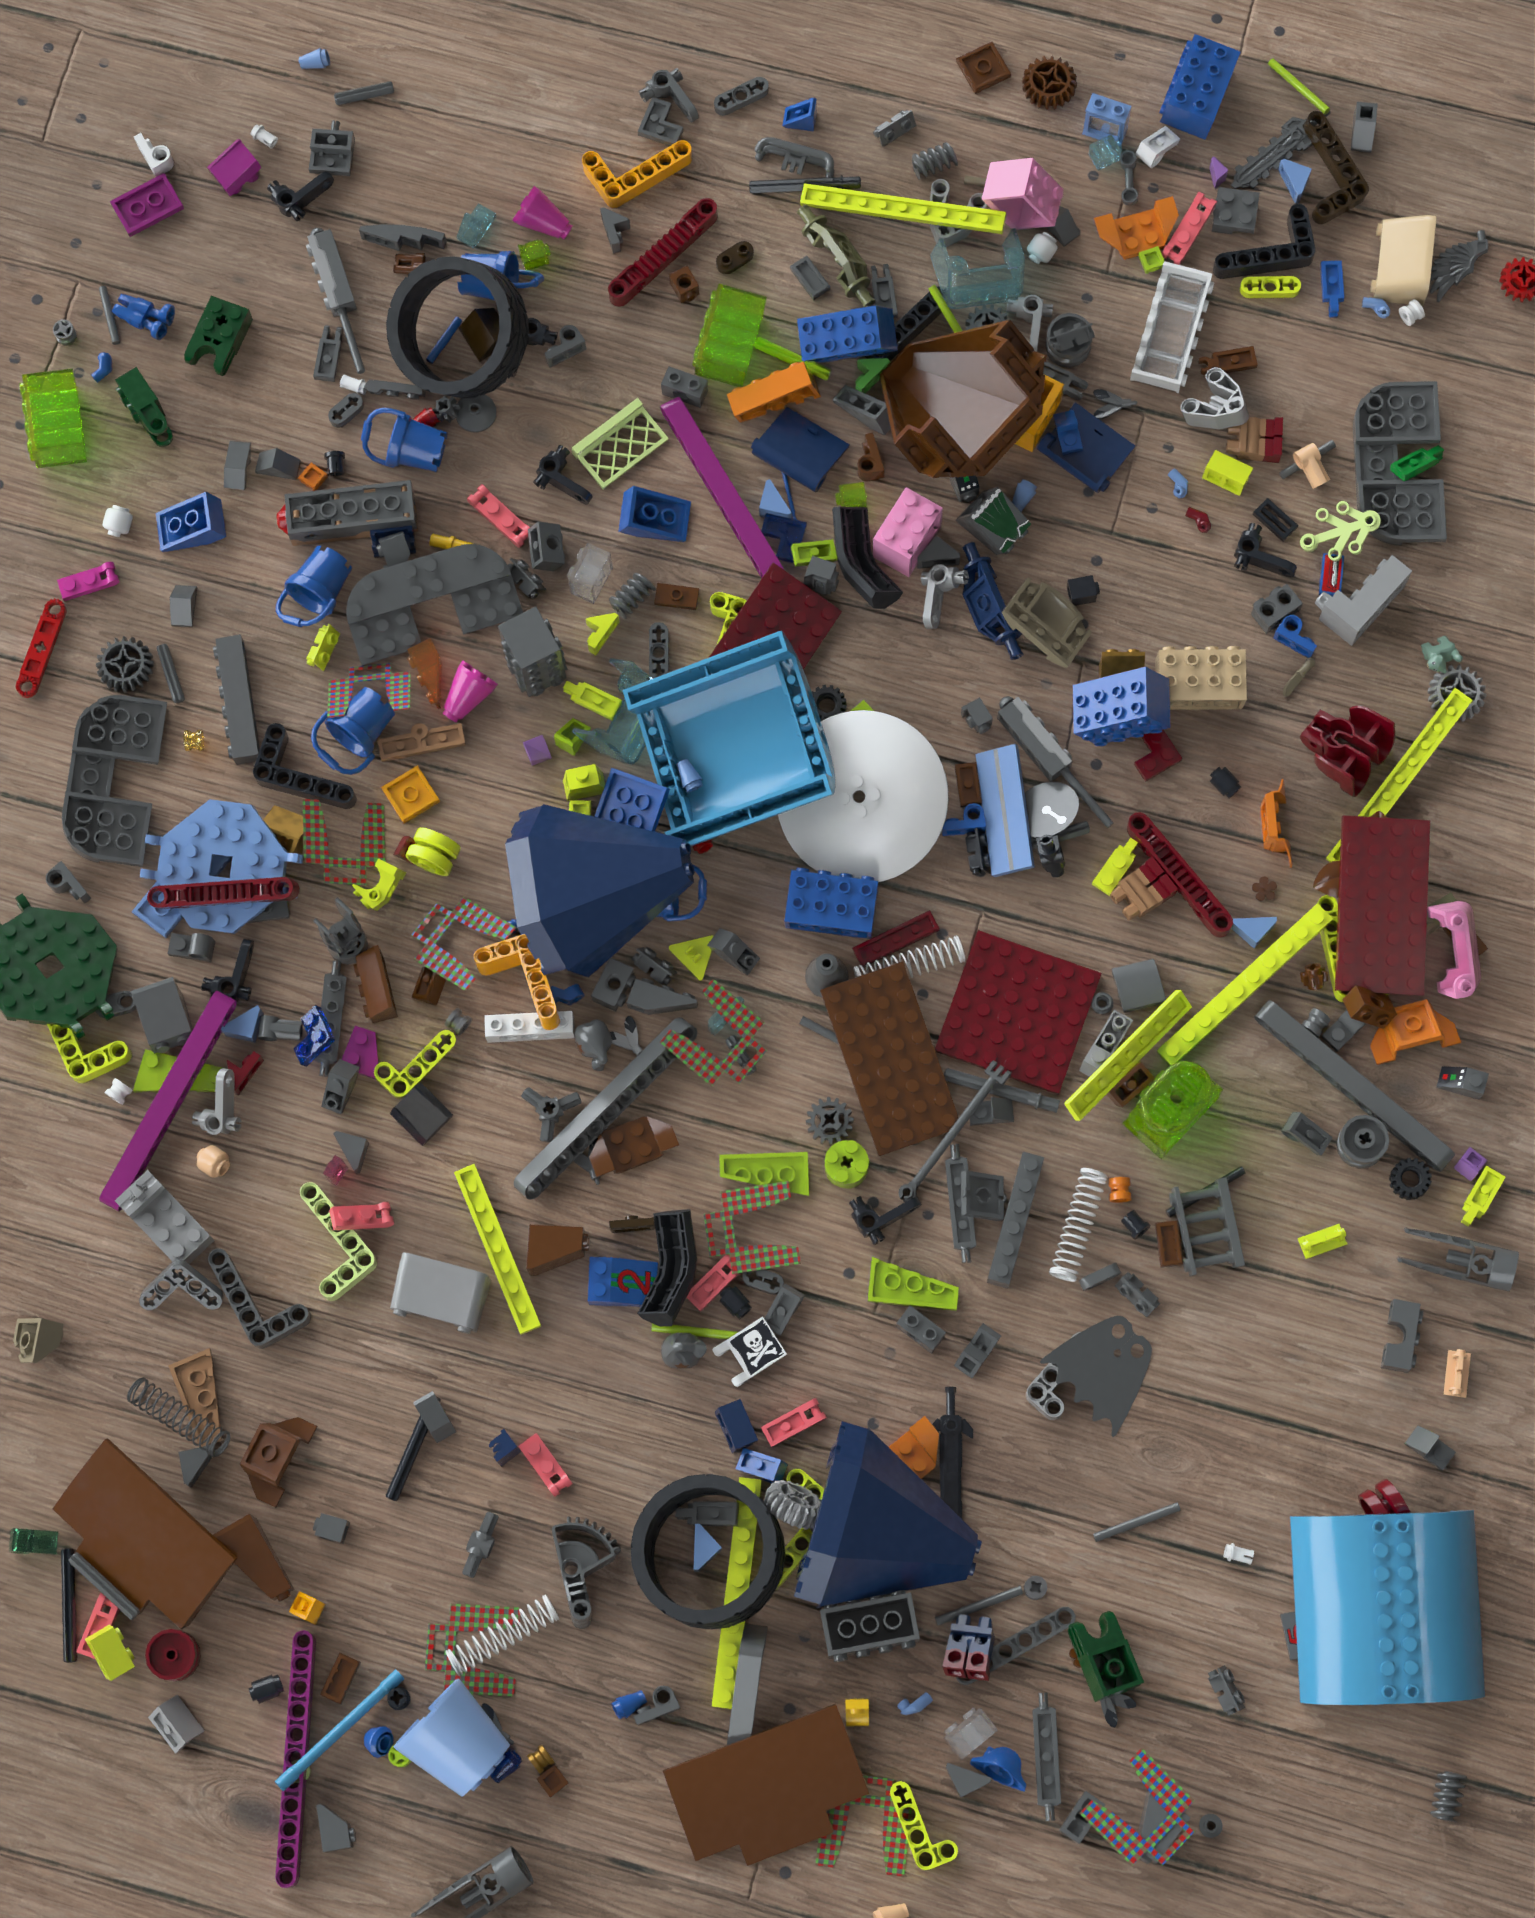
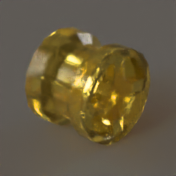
(193, 740)

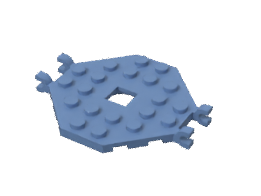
(225, 831)

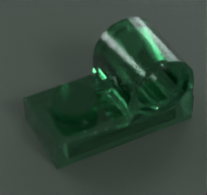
(33, 1541)

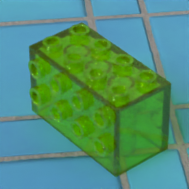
(728, 335)
(53, 418)

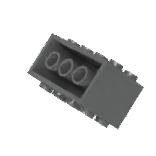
(533, 652)
(870, 1626)

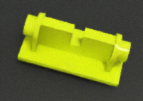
(327, 639)
(1322, 1241)

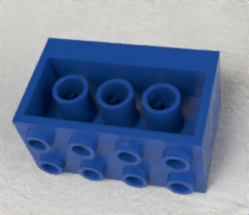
(847, 334)

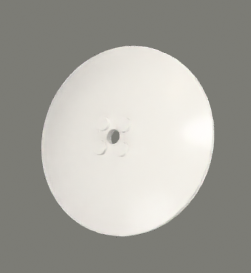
(901, 805)

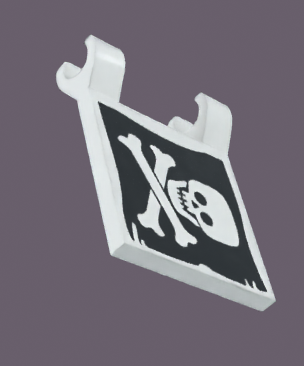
(753, 1348)

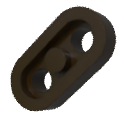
(736, 258)

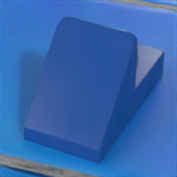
(1068, 432)

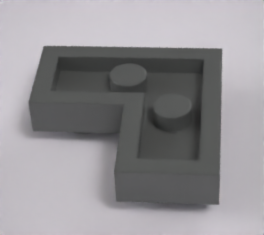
(655, 125)

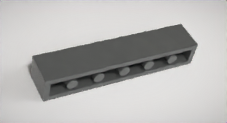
(237, 699)
(1015, 1220)

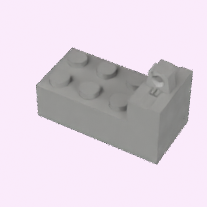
(1354, 615)
(164, 1219)

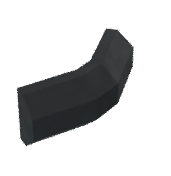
(857, 560)
(675, 1267)

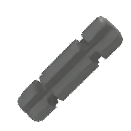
(743, 1059)

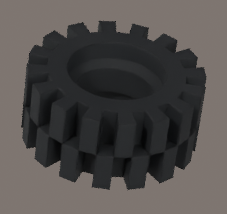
(833, 694)
(1405, 1191)

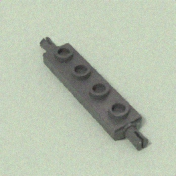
(332, 1007)
(962, 1226)
(1046, 1757)

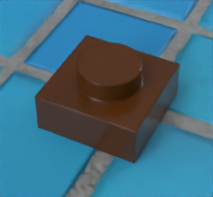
(552, 1781)

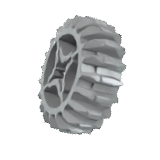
(1475, 692)
(792, 1504)

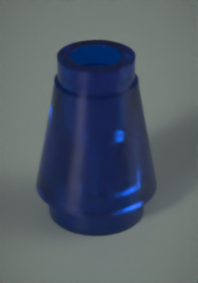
(506, 1766)

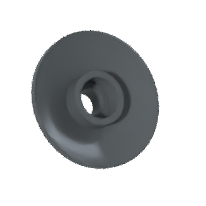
(478, 420)

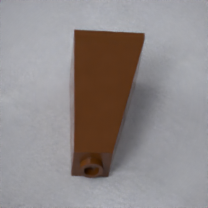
(256, 1556)

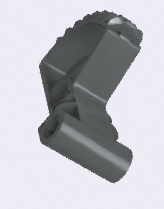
(586, 1562)

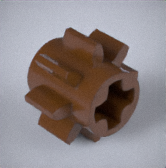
(1314, 976)

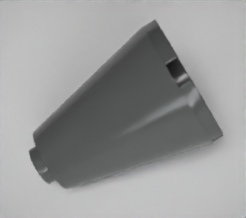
(825, 972)

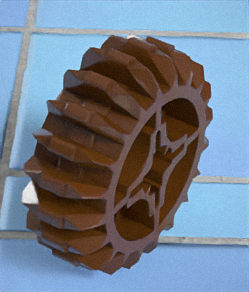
(1041, 74)

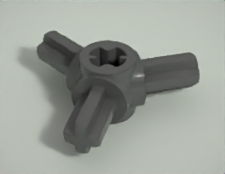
(541, 1104)

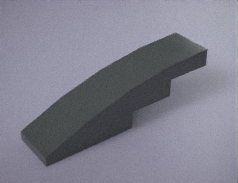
(397, 235)

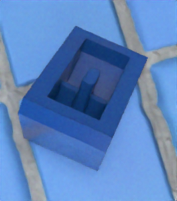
(801, 115)

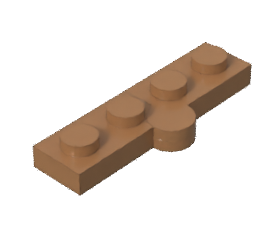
(421, 741)

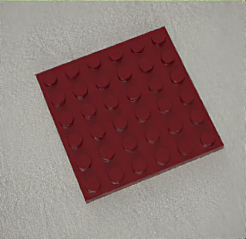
(1018, 1011)

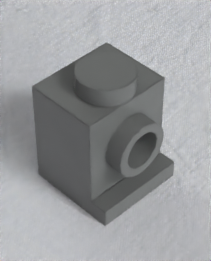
(977, 716)

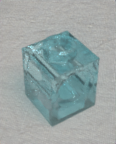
(1105, 152)

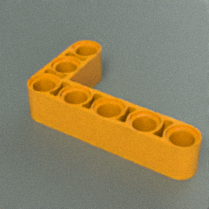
(635, 175)
(513, 953)

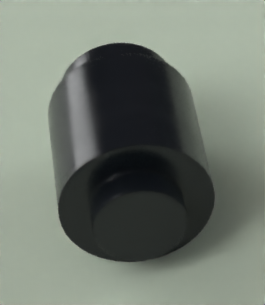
(1225, 782)
(735, 1302)
(266, 1688)

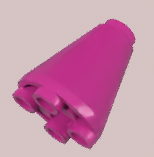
(542, 215)
(467, 691)

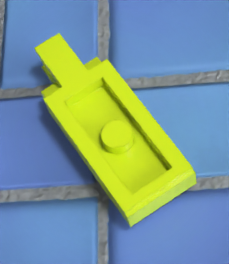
(593, 699)
(1115, 867)
(1482, 1194)

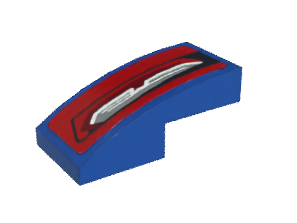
(1331, 575)

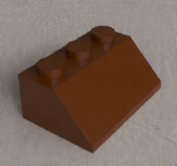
(375, 985)

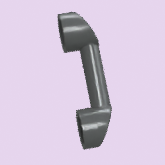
(1128, 163)

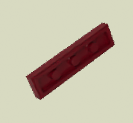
(896, 939)

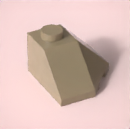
(36, 1338)

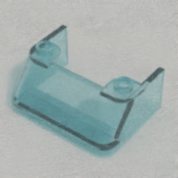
(983, 285)
(624, 735)

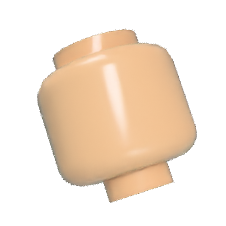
(213, 1161)

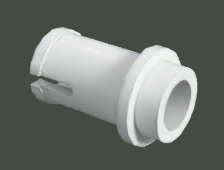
(258, 132)
(353, 384)
(1237, 1553)

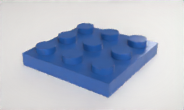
(632, 800)

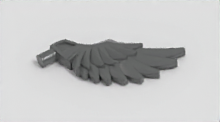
(1456, 264)

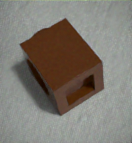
(681, 277)

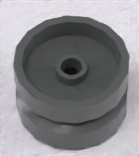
(1072, 356)
(1367, 1129)

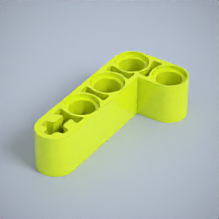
(728, 610)
(419, 1061)
(917, 1824)

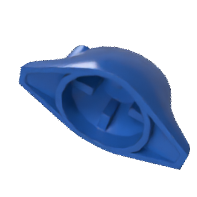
(1002, 1766)

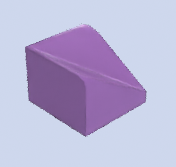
(537, 750)

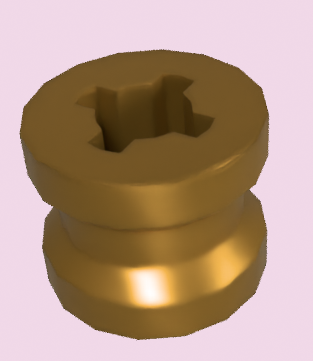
(540, 1759)

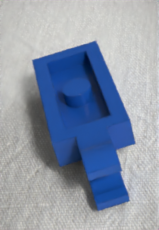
(1332, 285)

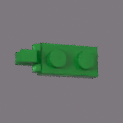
(1417, 462)

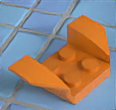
(1139, 230)
(1271, 828)
(1411, 1027)
(918, 1447)

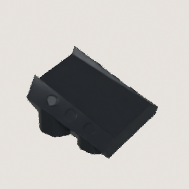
(421, 1114)

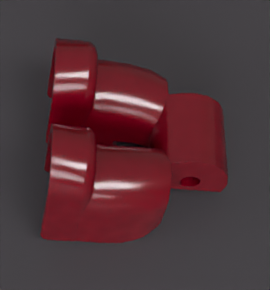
(1343, 763)

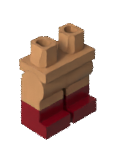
(1257, 440)
(1144, 890)

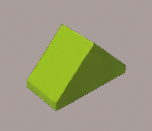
(566, 739)

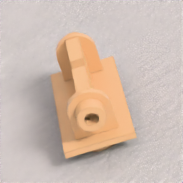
(1457, 1373)

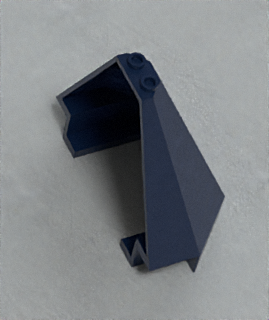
(589, 884)
(880, 1528)

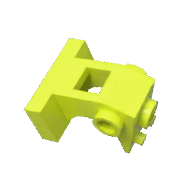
(384, 889)

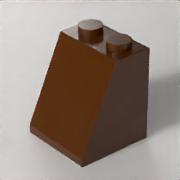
(554, 1247)

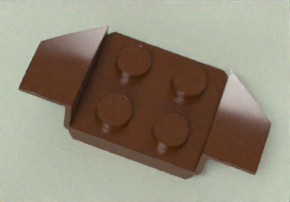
(631, 1145)
(271, 1454)

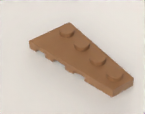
(197, 1389)

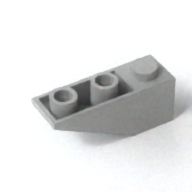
(1106, 1042)

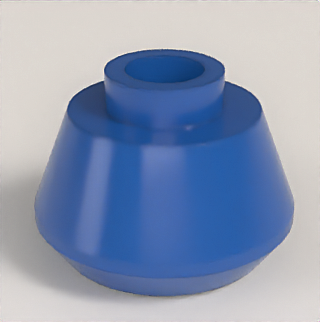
(378, 1741)

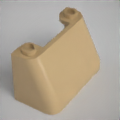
(1404, 259)

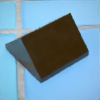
(481, 331)

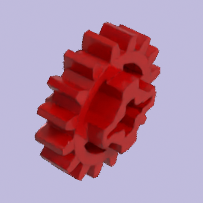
(1513, 282)

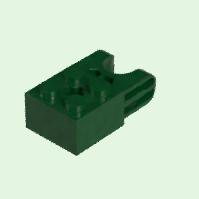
(219, 333)
(1104, 1654)

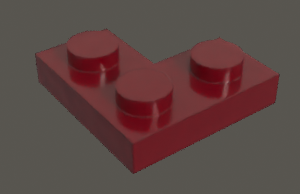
(1161, 758)

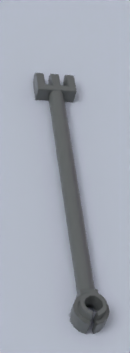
(994, 1077)

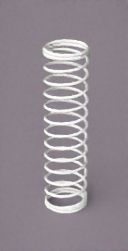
(956, 943)
(1055, 1271)
(457, 1666)

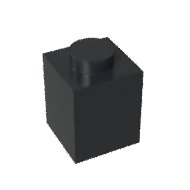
(1082, 590)

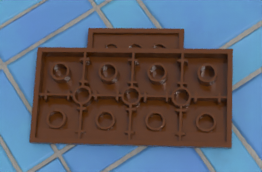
(142, 1537)
(767, 1788)

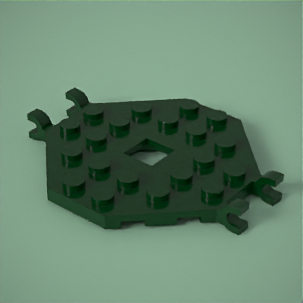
(71, 992)

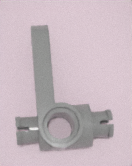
(1034, 317)
(936, 588)
(223, 1107)

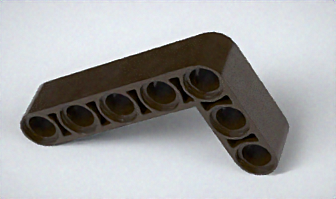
(1336, 168)

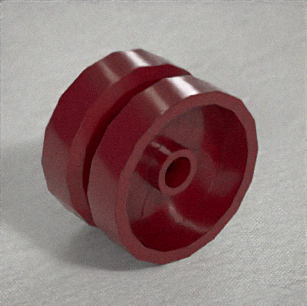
(1383, 1501)
(185, 1660)

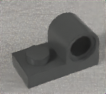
(568, 348)
(68, 881)
(193, 947)
(1342, 1031)
(1303, 1130)
(783, 1308)
(647, 1714)

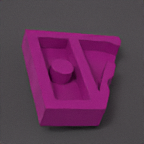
(362, 1051)

